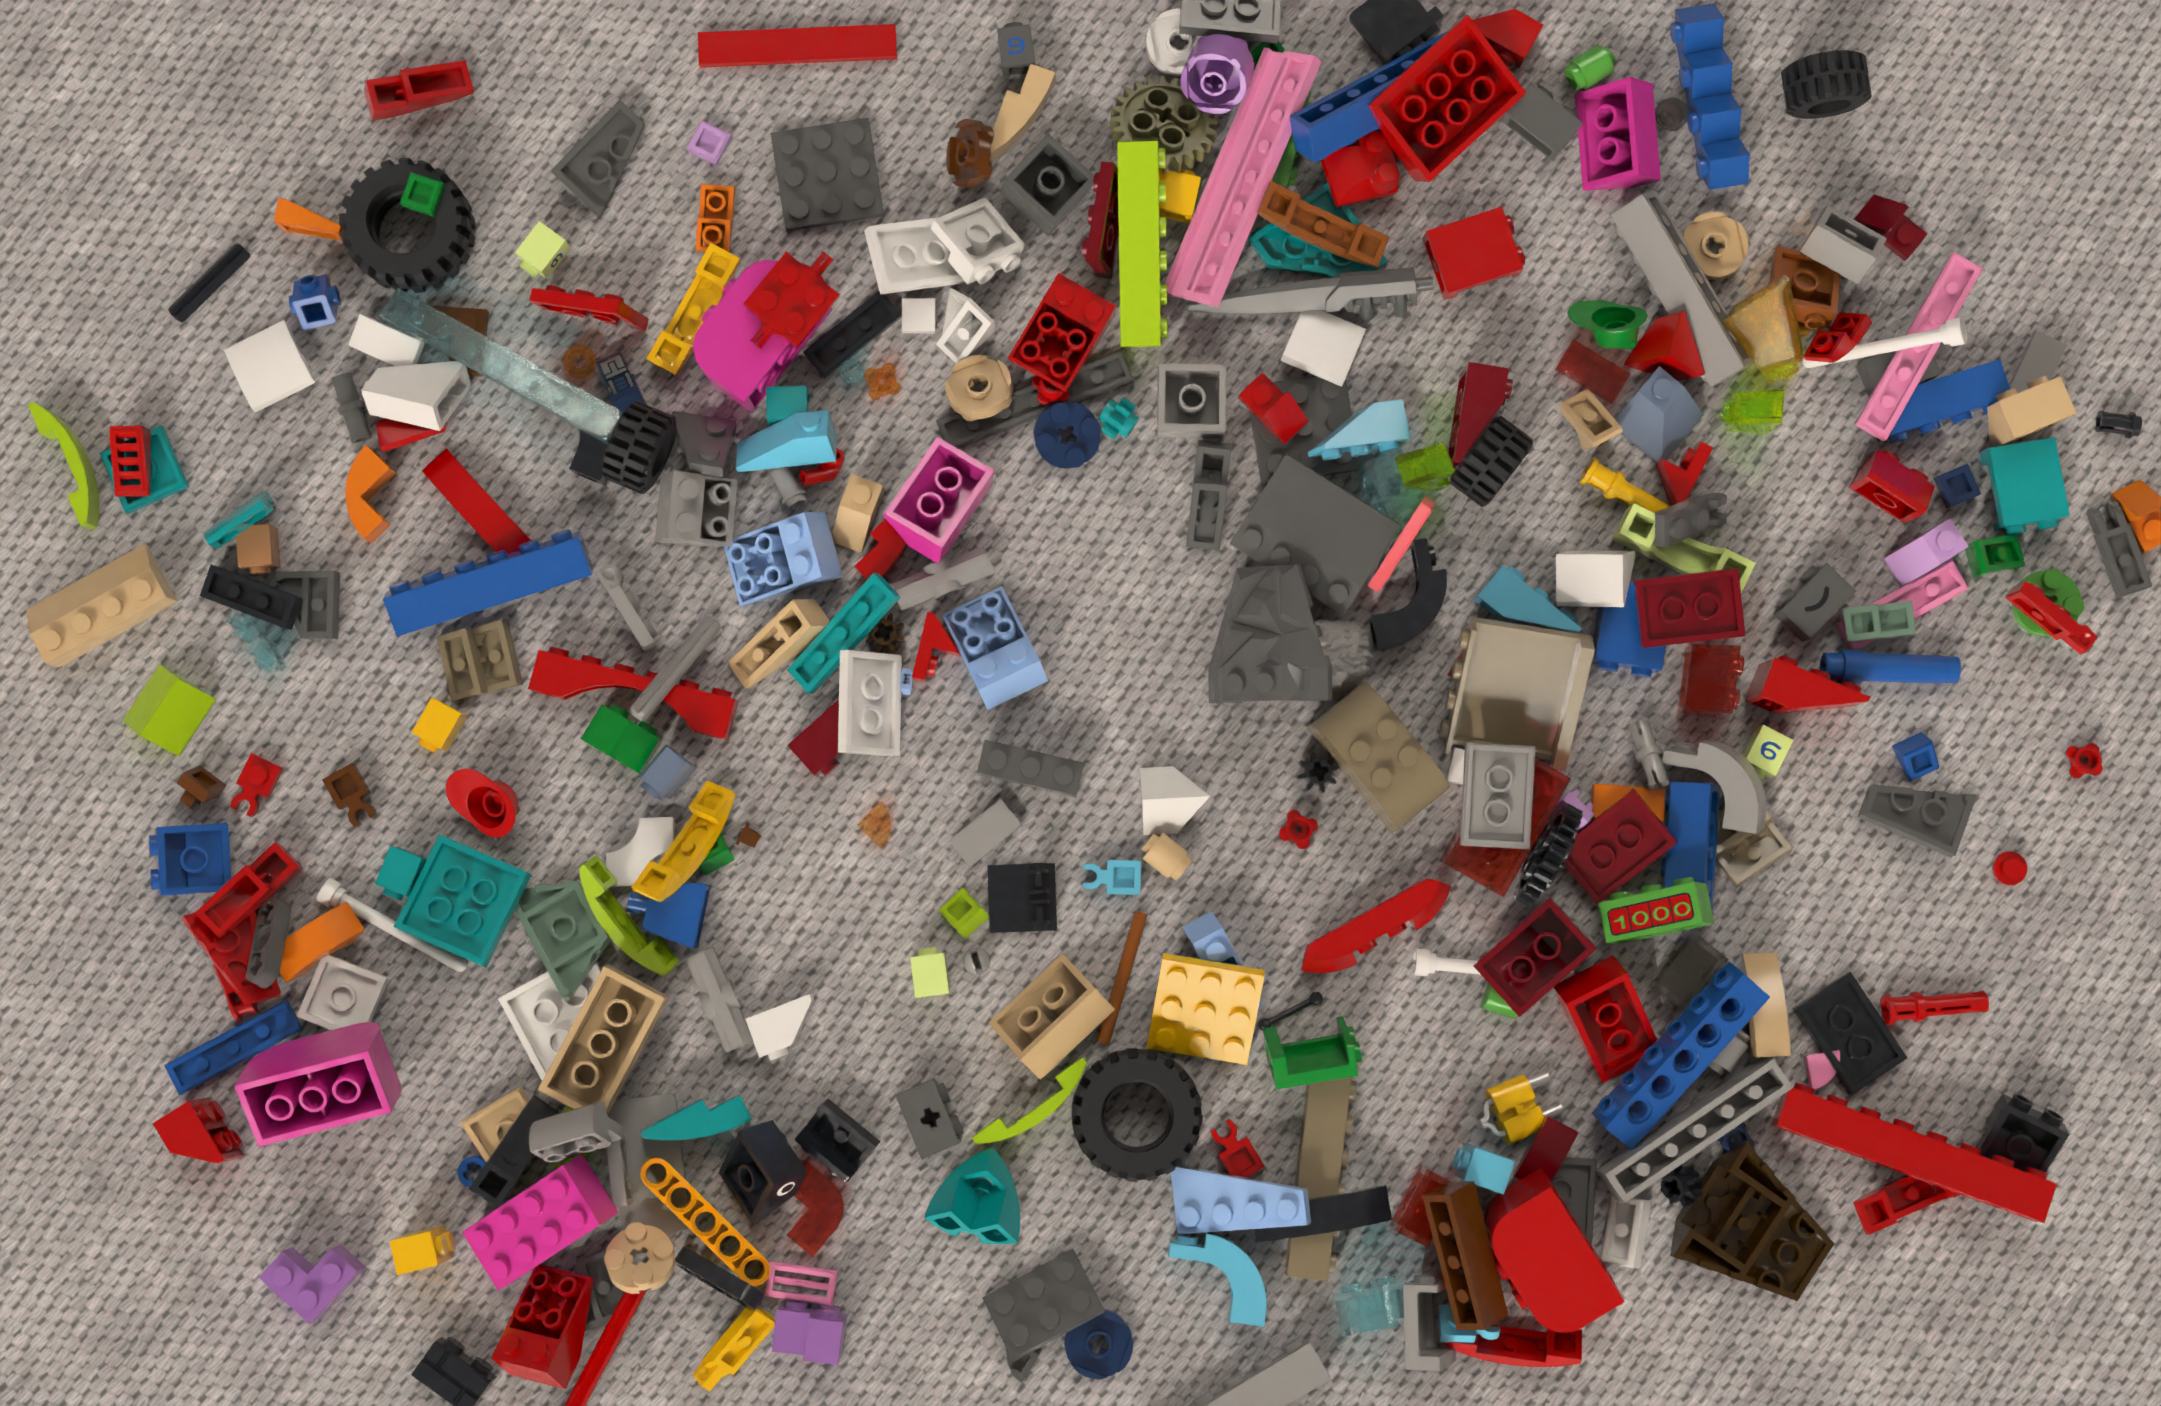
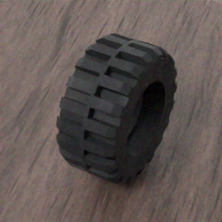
(418, 268)
(1147, 1160)

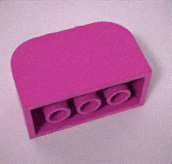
(725, 348)
(318, 1083)

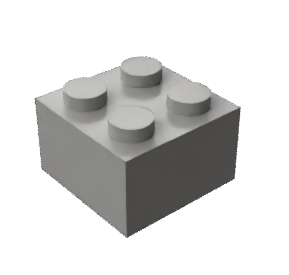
(1191, 400)

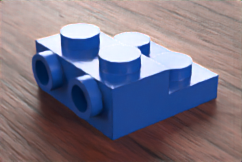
(190, 859)

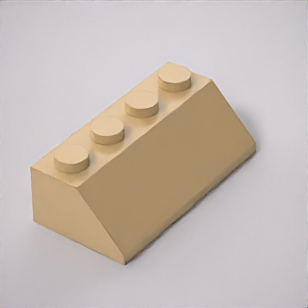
(99, 607)

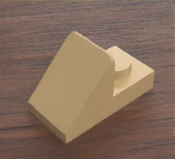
(1589, 419)

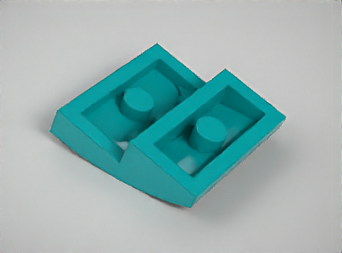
(239, 520)

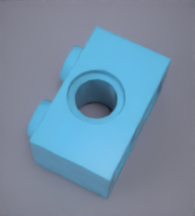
(1483, 1167)

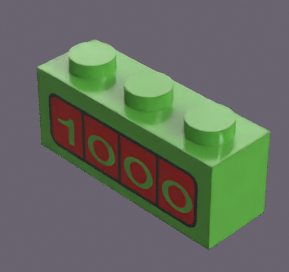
(1656, 911)

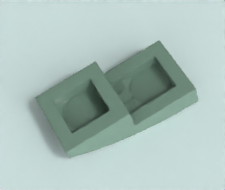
(1879, 621)

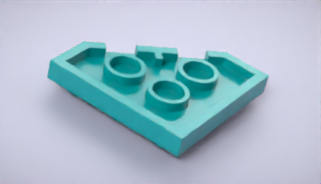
(1288, 253)

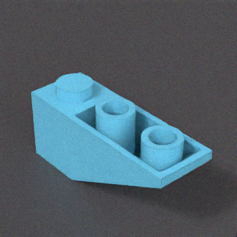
(1372, 427)
(1515, 602)

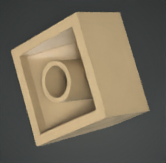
(2028, 411)

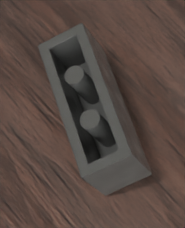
(1030, 768)

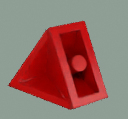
(1670, 346)

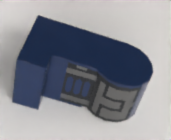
(619, 381)

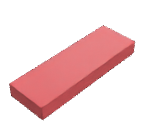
(1402, 544)

